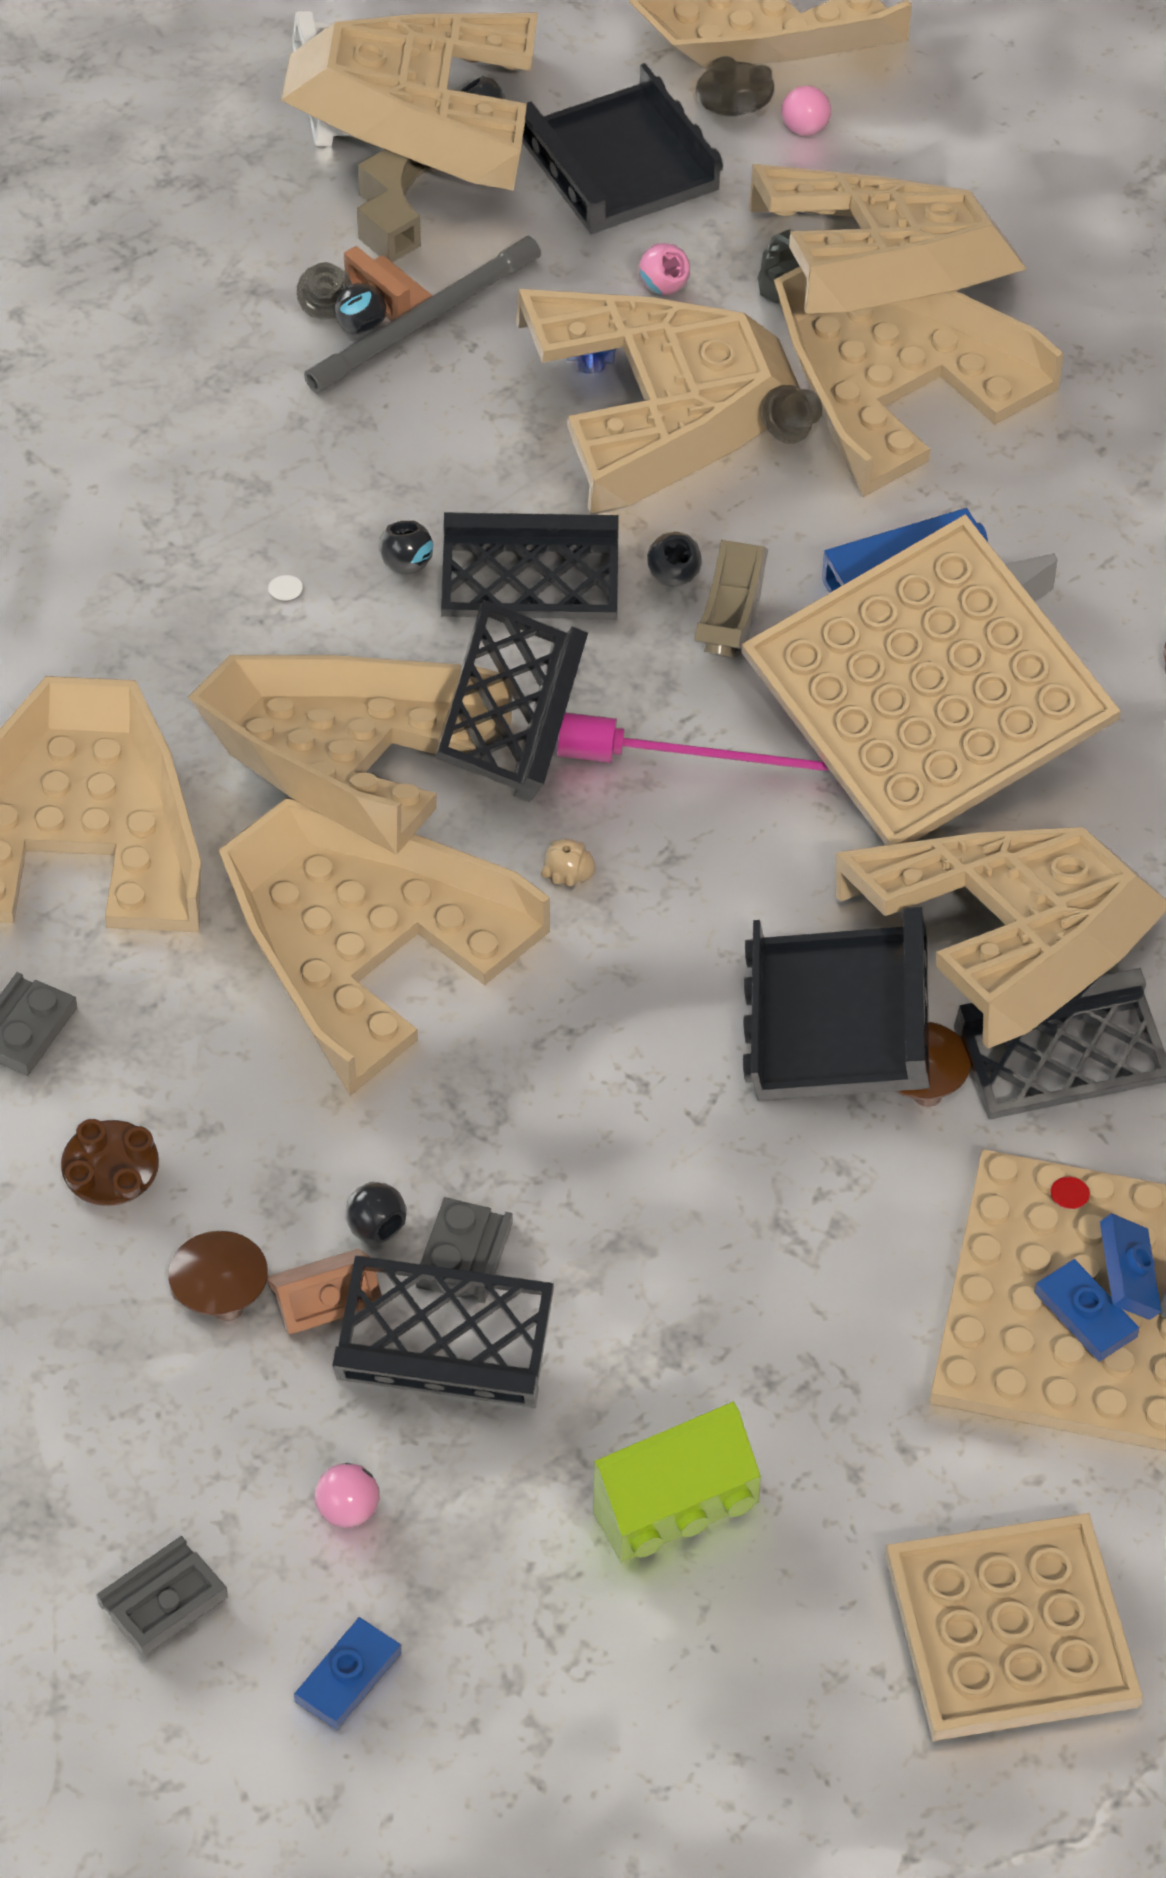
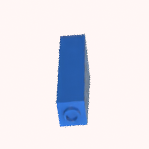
(853, 559)

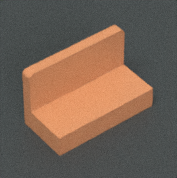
(398, 289)
(319, 1291)

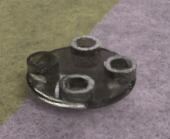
(735, 87)

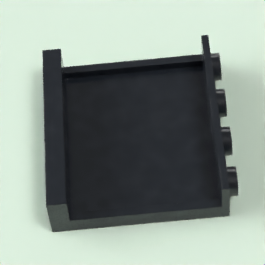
(623, 154)
(838, 1011)

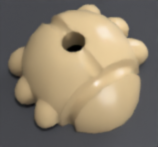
(568, 862)

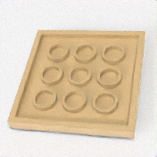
(1012, 1627)

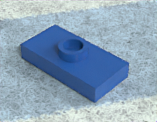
(1130, 1266)
(1086, 1310)
(347, 1673)

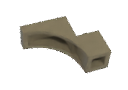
(386, 219)
(732, 598)

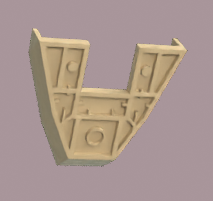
(774, 28)
(390, 88)
(909, 243)
(886, 351)
(695, 369)
(327, 718)
(97, 778)
(1059, 892)
(341, 905)

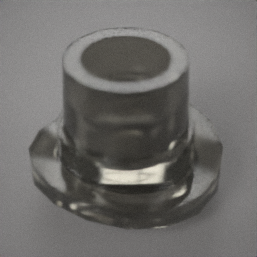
(320, 288)
(790, 412)

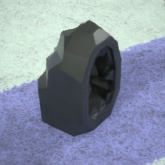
(775, 262)

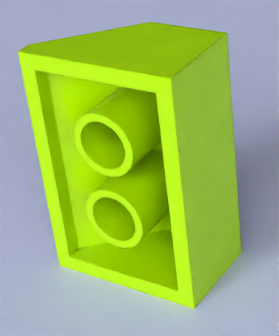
(675, 1483)

